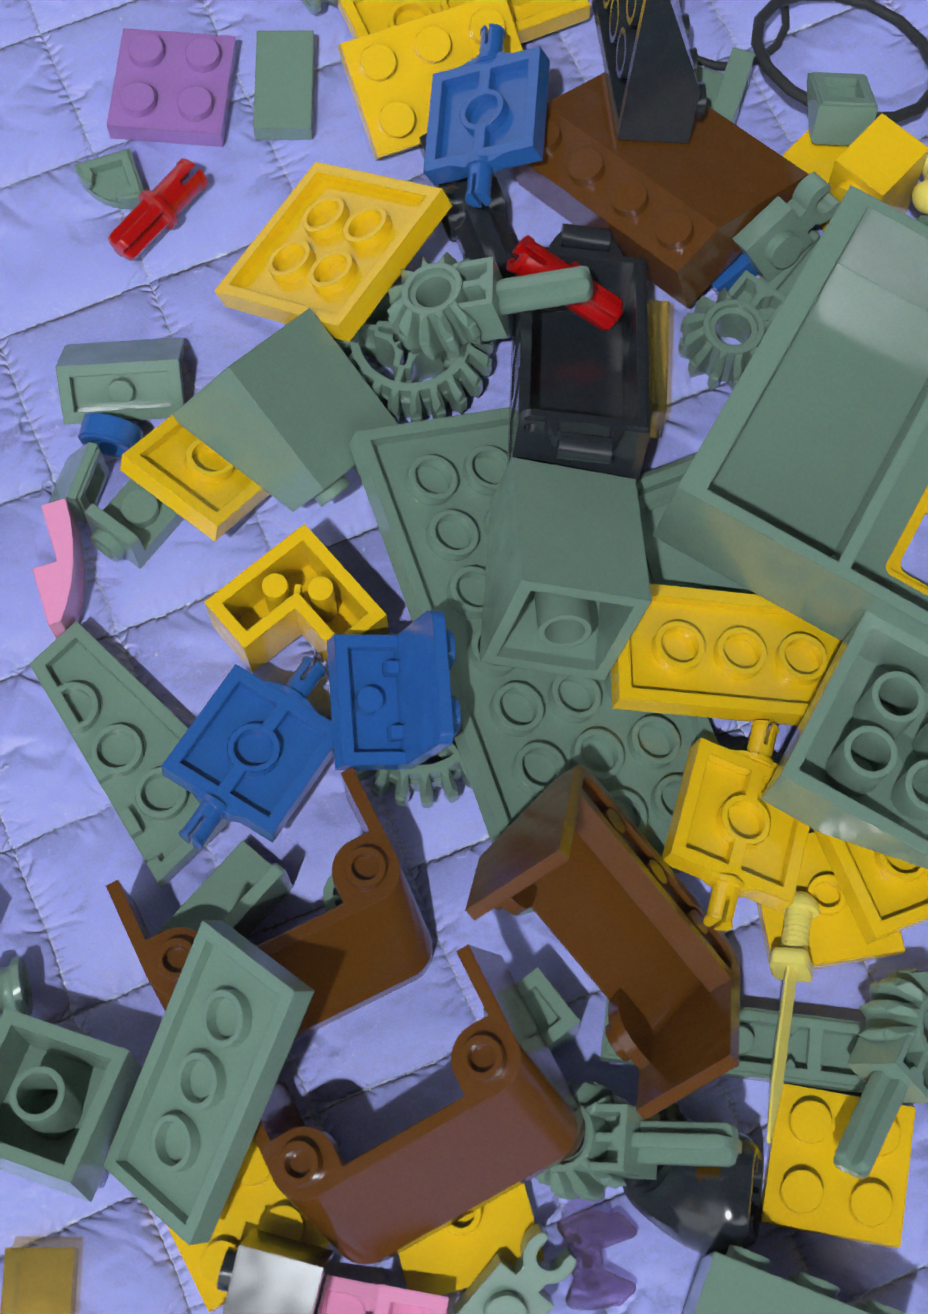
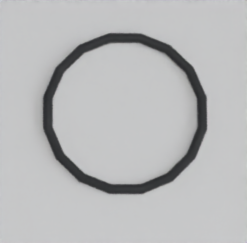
(870, 5)

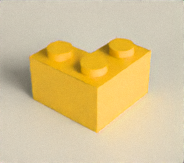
(879, 162)
(291, 594)

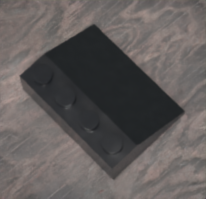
(649, 69)

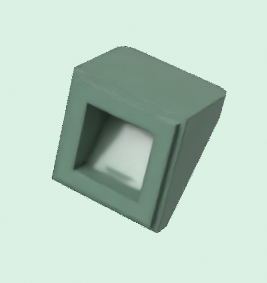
(839, 107)
(81, 480)

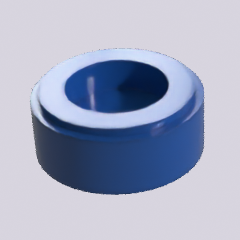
(110, 432)

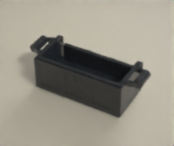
(579, 388)

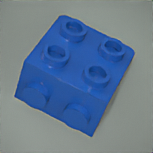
(392, 695)

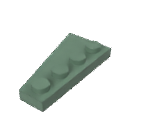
(125, 742)

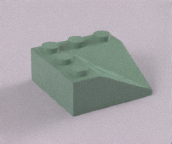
(864, 746)

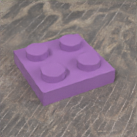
(172, 87)

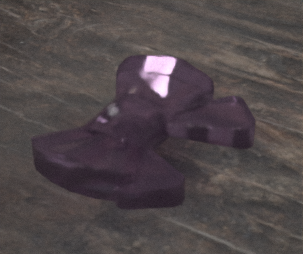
(587, 1235)

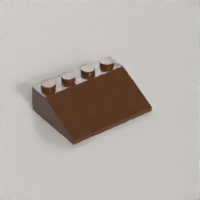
(658, 198)

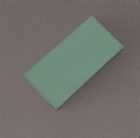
(284, 85)

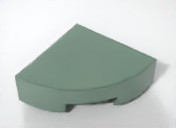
(111, 179)

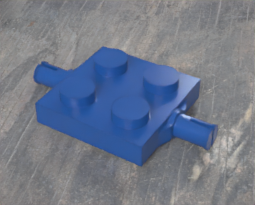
(487, 116)
(252, 753)

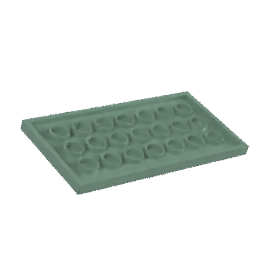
(517, 725)

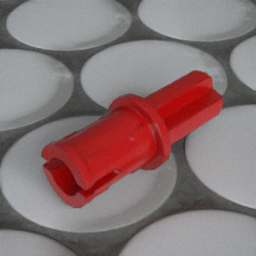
(157, 210)
(600, 310)

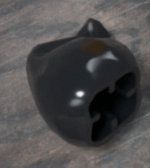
(703, 1204)

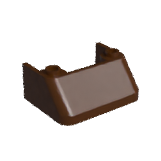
(628, 928)
(344, 954)
(494, 1138)

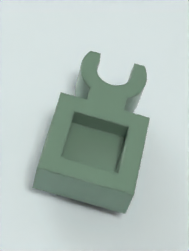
(782, 228)
(517, 1287)

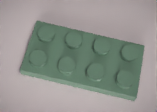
(207, 1080)

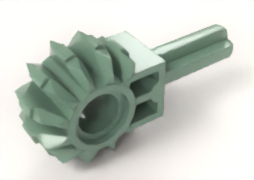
(470, 301)
(740, 314)
(891, 1063)
(628, 1147)

